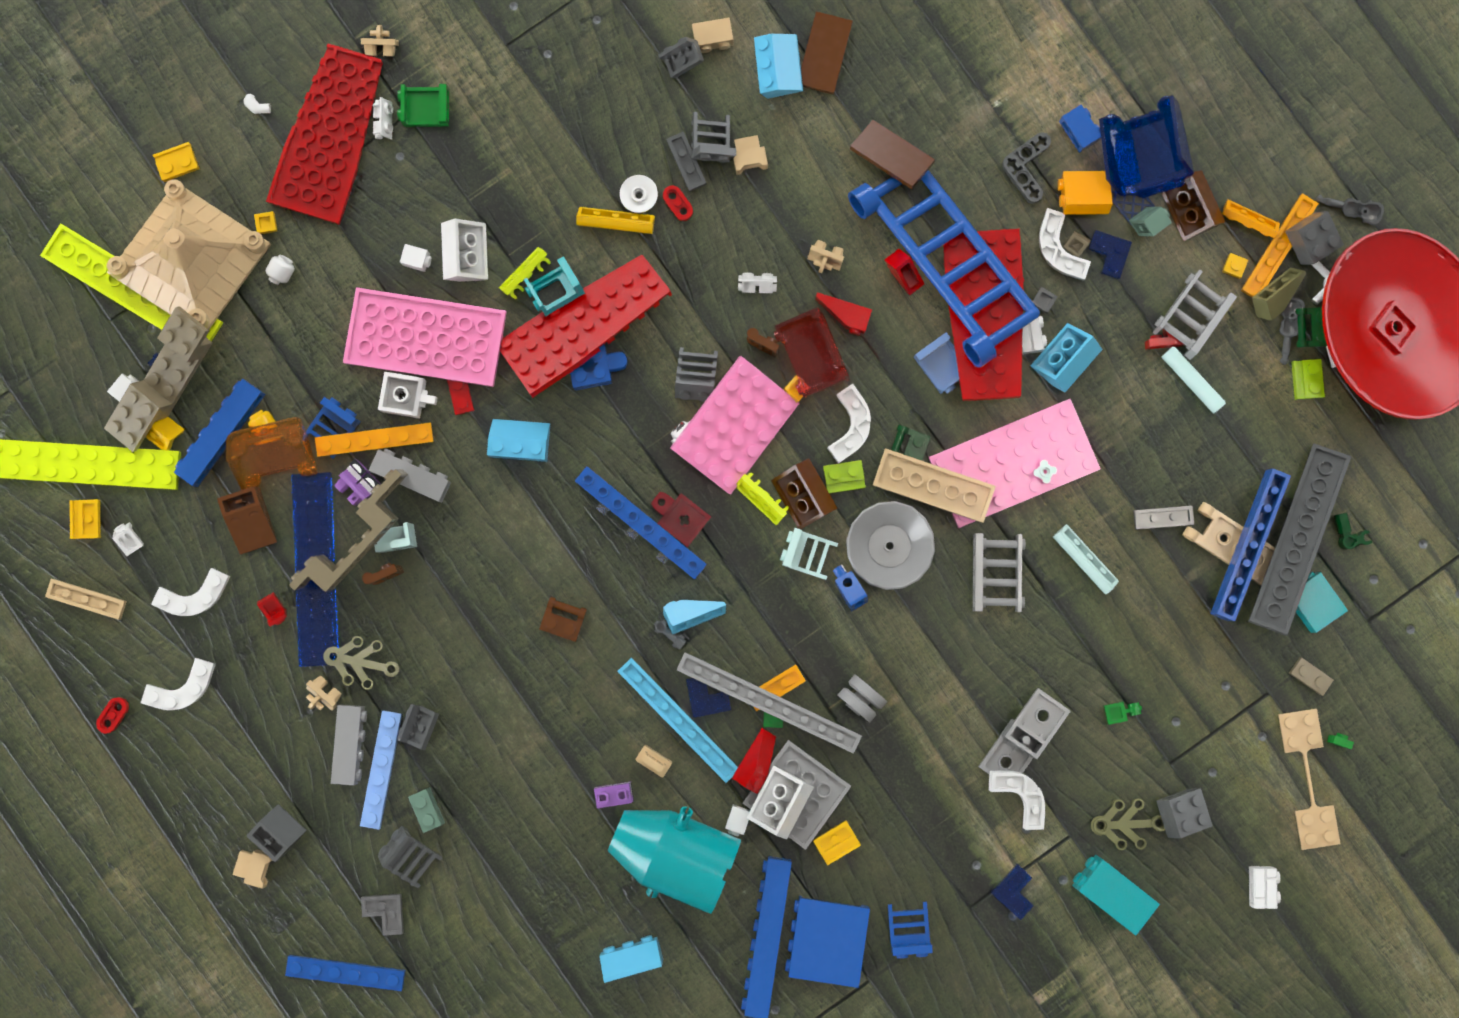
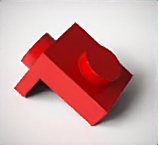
(272, 609)

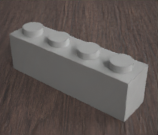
(418, 478)
(347, 745)

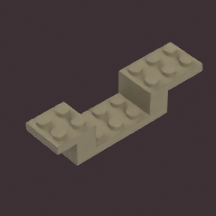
(164, 383)
(375, 514)

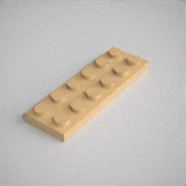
(934, 485)

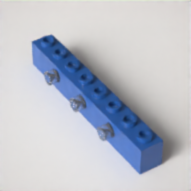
(640, 523)

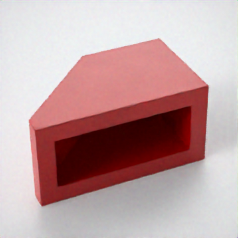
(904, 271)

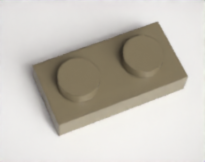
(1311, 676)

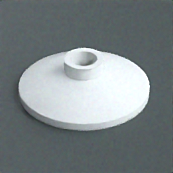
(638, 184)

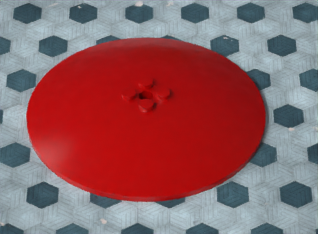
(1406, 282)

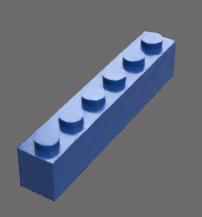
(212, 439)

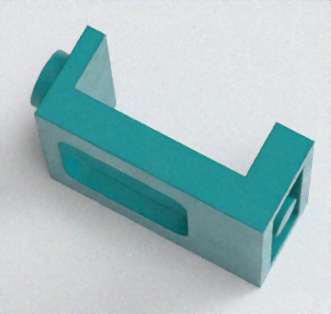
(568, 280)

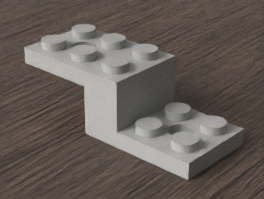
(1026, 735)

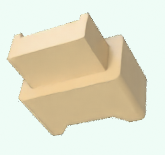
(749, 154)
(653, 761)
(252, 867)

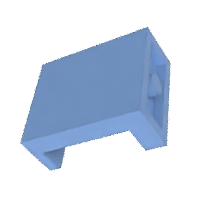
(939, 363)

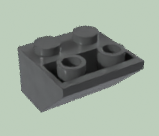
(276, 833)

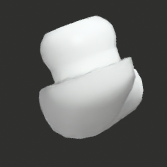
(256, 108)

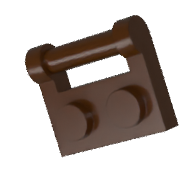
(767, 345)
(387, 572)
(560, 625)

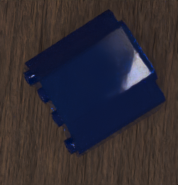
(1147, 151)

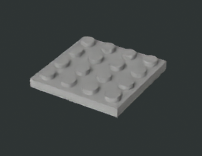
(824, 798)

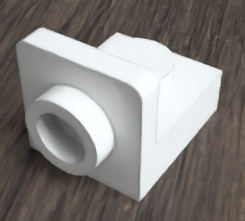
(127, 538)

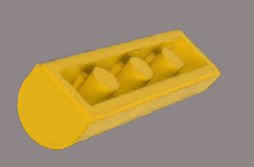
(615, 220)

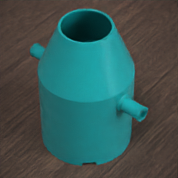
(674, 855)

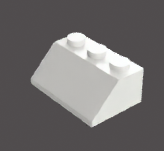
(464, 250)
(780, 802)

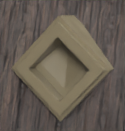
(1077, 244)

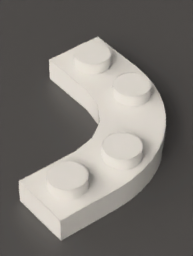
(1053, 251)
(859, 424)
(198, 602)
(187, 694)
(1029, 792)

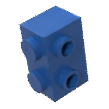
(1080, 128)

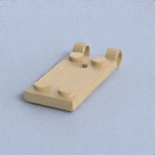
(1224, 551)

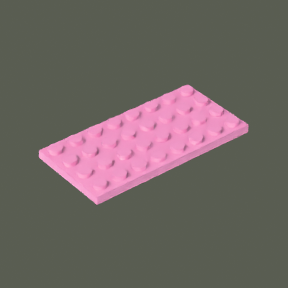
(424, 337)
(1015, 450)

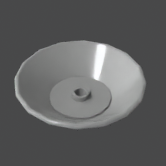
(911, 543)

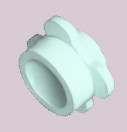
(1039, 472)

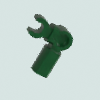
(1348, 540)

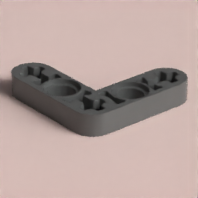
(1021, 161)

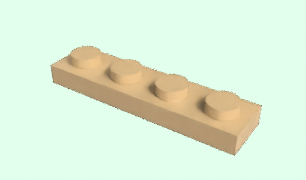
(85, 599)

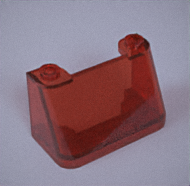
(812, 352)

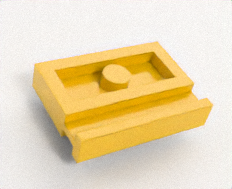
(176, 162)
(85, 519)
(836, 842)

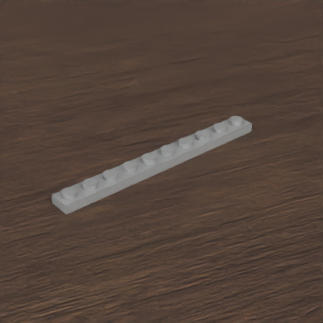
(769, 702)

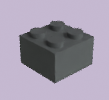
(1314, 238)
(1184, 813)

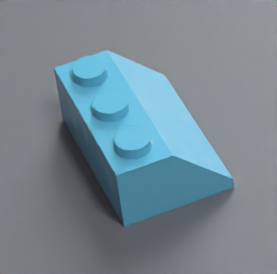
(778, 64)
(1066, 357)
(518, 440)
(631, 958)

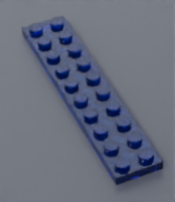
(314, 536)

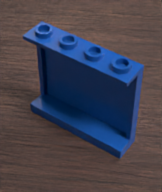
(827, 942)

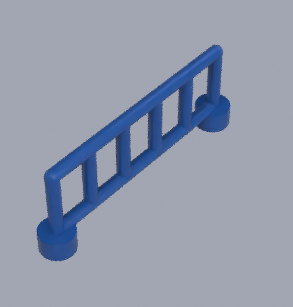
(979, 346)

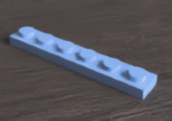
(381, 770)

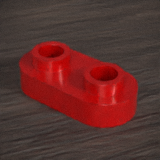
(678, 203)
(113, 714)

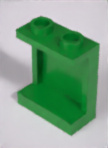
(424, 106)

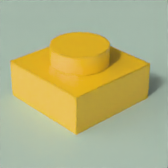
(265, 222)
(1235, 265)
(791, 389)

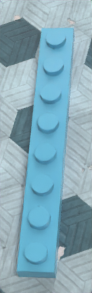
(678, 720)

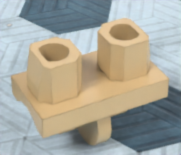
(371, 44)
(825, 258)
(329, 699)

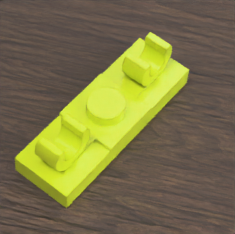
(524, 271)
(761, 498)

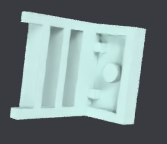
(792, 556)

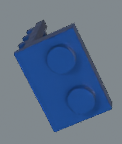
(342, 417)
(909, 944)

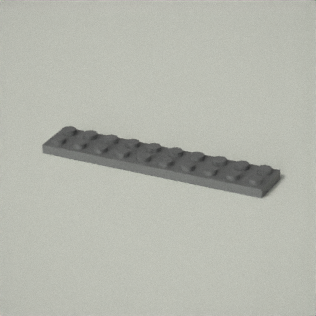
(1299, 539)

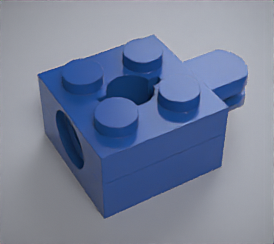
(598, 369)

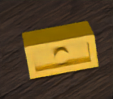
(164, 432)

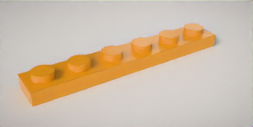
(1278, 247)
(374, 439)

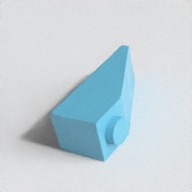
(688, 613)

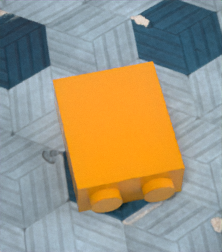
(1084, 192)

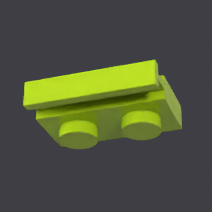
(1308, 379)
(844, 476)

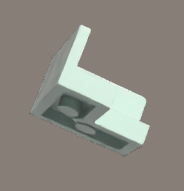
(397, 539)

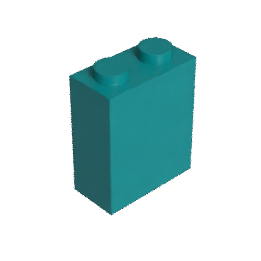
(1319, 603)

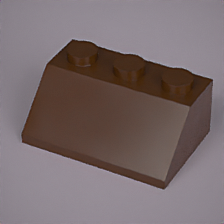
(1193, 207)
(804, 494)

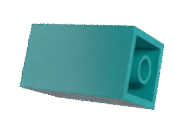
(1115, 894)

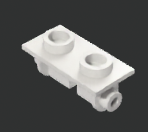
(383, 110)
(764, 282)

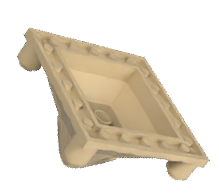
(189, 256)

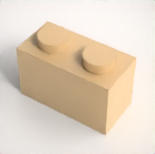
(713, 34)

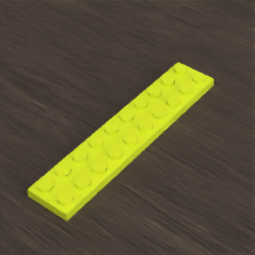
(89, 265)
(88, 464)

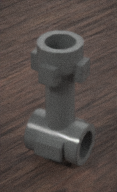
(661, 627)

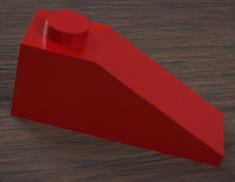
(849, 315)
(756, 763)

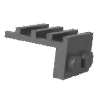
(709, 151)
(695, 384)
(399, 849)

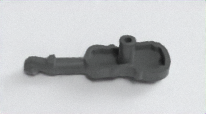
(1369, 212)
(1289, 327)

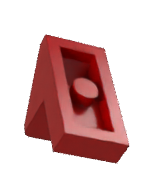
(1167, 341)

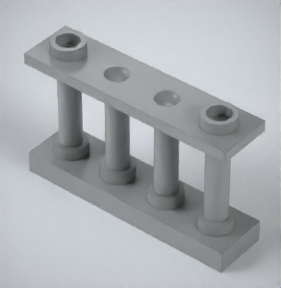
(1203, 331)
(981, 563)

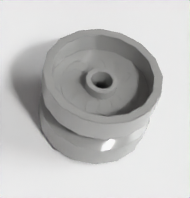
(859, 701)

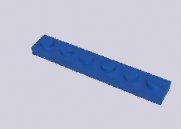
(345, 973)

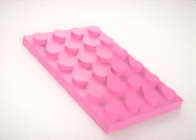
(734, 425)

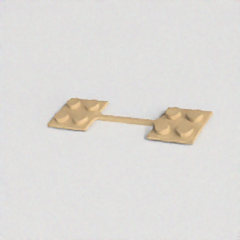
(1316, 824)

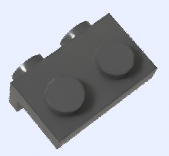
(682, 56)
(418, 726)

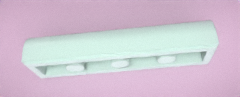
(1193, 379)
(1086, 559)

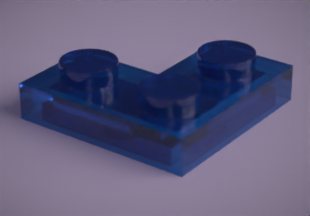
(1114, 248)
(705, 703)
(1009, 891)

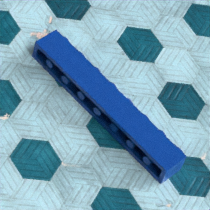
(1250, 545)
(767, 939)

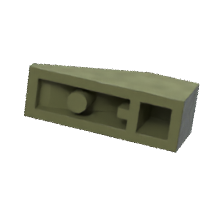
(1277, 295)

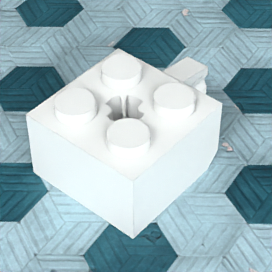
(415, 398)

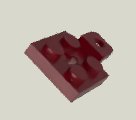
(680, 507)

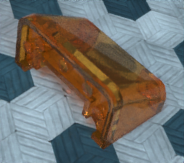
(268, 451)

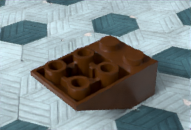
(247, 519)

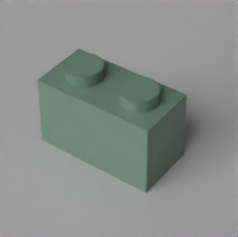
(1150, 221)
(426, 810)

